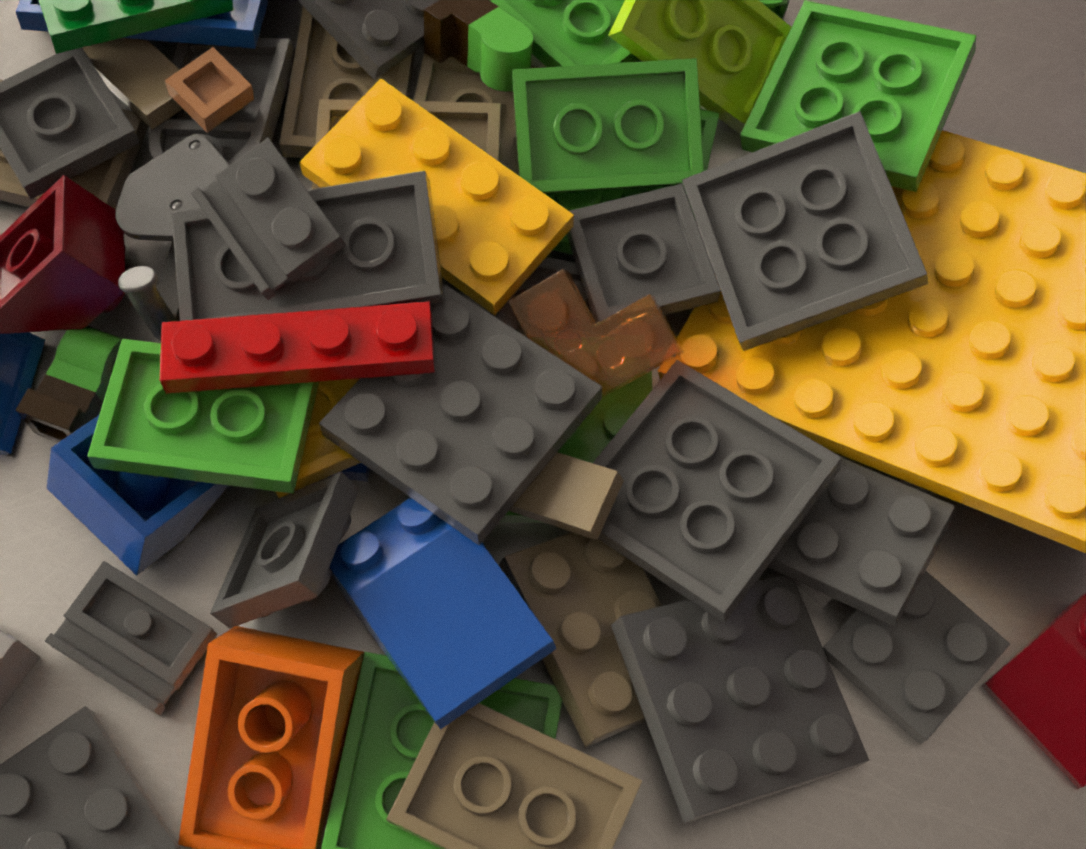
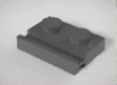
(268, 219)
(131, 637)

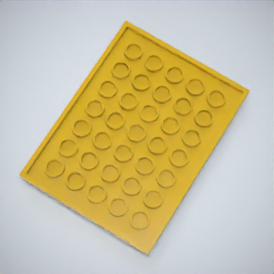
(961, 379)

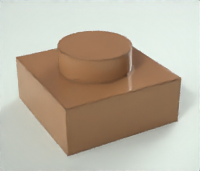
(210, 89)

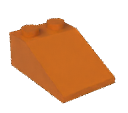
(267, 741)

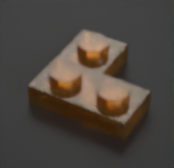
(605, 352)

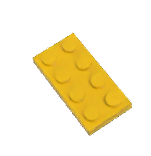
(486, 217)

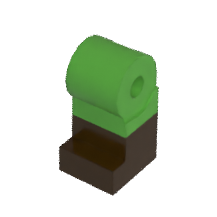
(479, 38)
(72, 385)

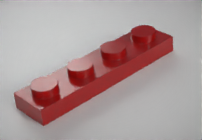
(296, 347)

